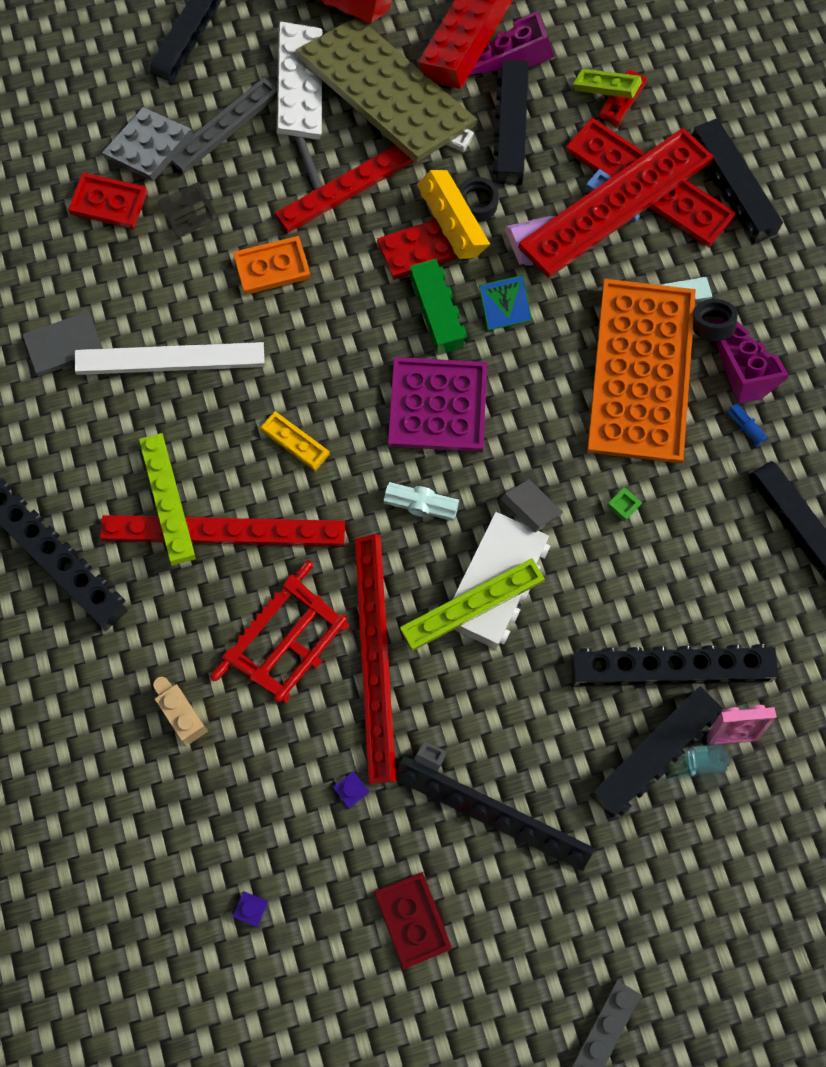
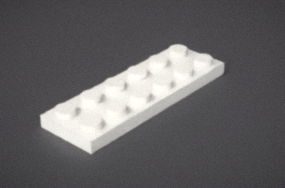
(298, 87)

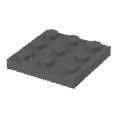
(148, 144)

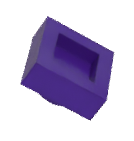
(351, 790)
(250, 909)

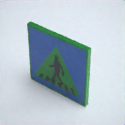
(505, 302)

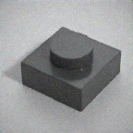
(430, 756)

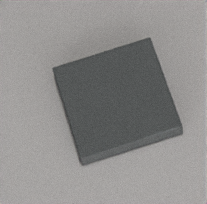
(531, 505)

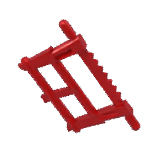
(260, 674)

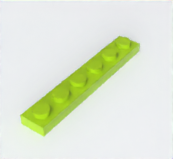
(167, 499)
(472, 604)

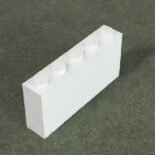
(501, 549)

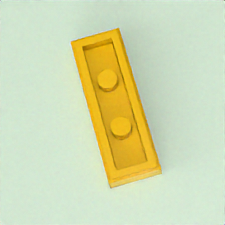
(294, 441)

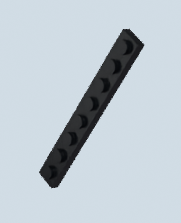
(494, 813)

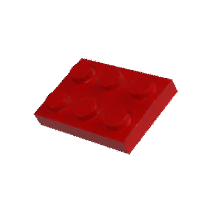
(108, 200)
(415, 246)

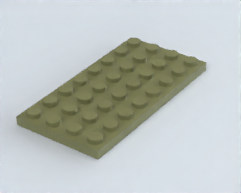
(386, 88)

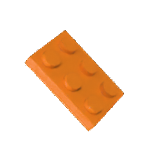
(271, 265)

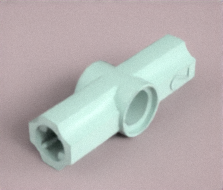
(421, 501)

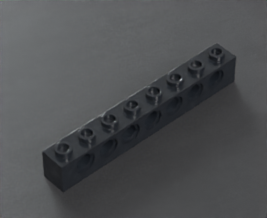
(105, 613)
(763, 670)

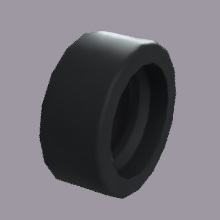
(486, 186)
(717, 308)

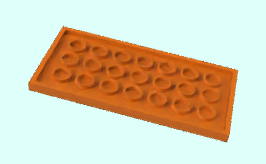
(642, 371)

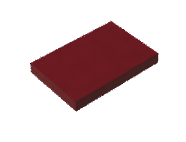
(413, 920)

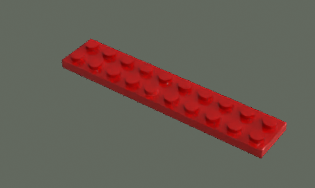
(615, 203)

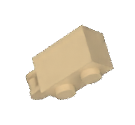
(178, 711)

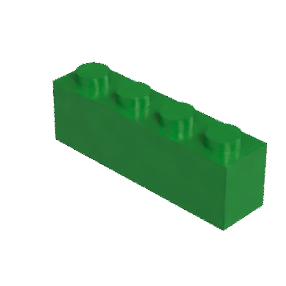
(437, 306)

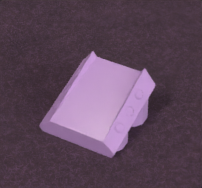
(520, 231)

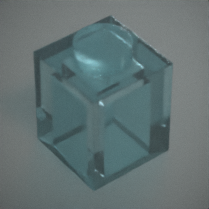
(708, 760)

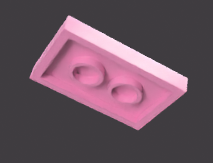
(740, 725)

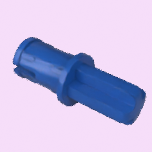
(747, 424)

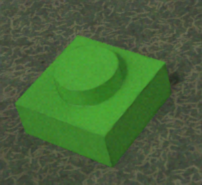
(624, 504)

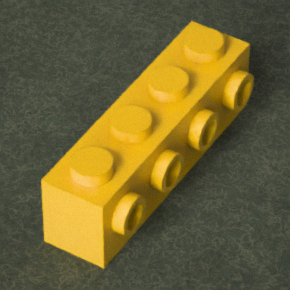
(453, 214)

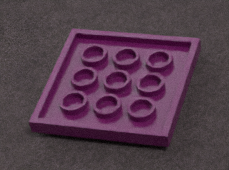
(438, 404)

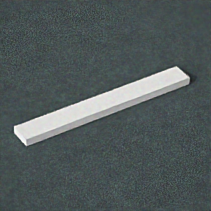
(169, 358)

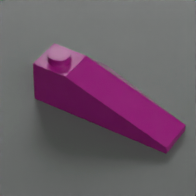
(523, 43)
(749, 366)

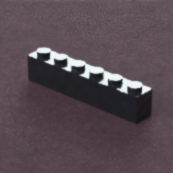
(512, 122)
(738, 183)
(656, 752)

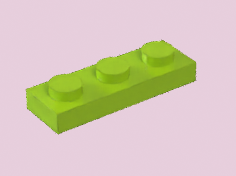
(607, 83)

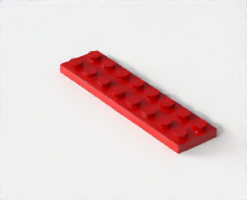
(683, 206)

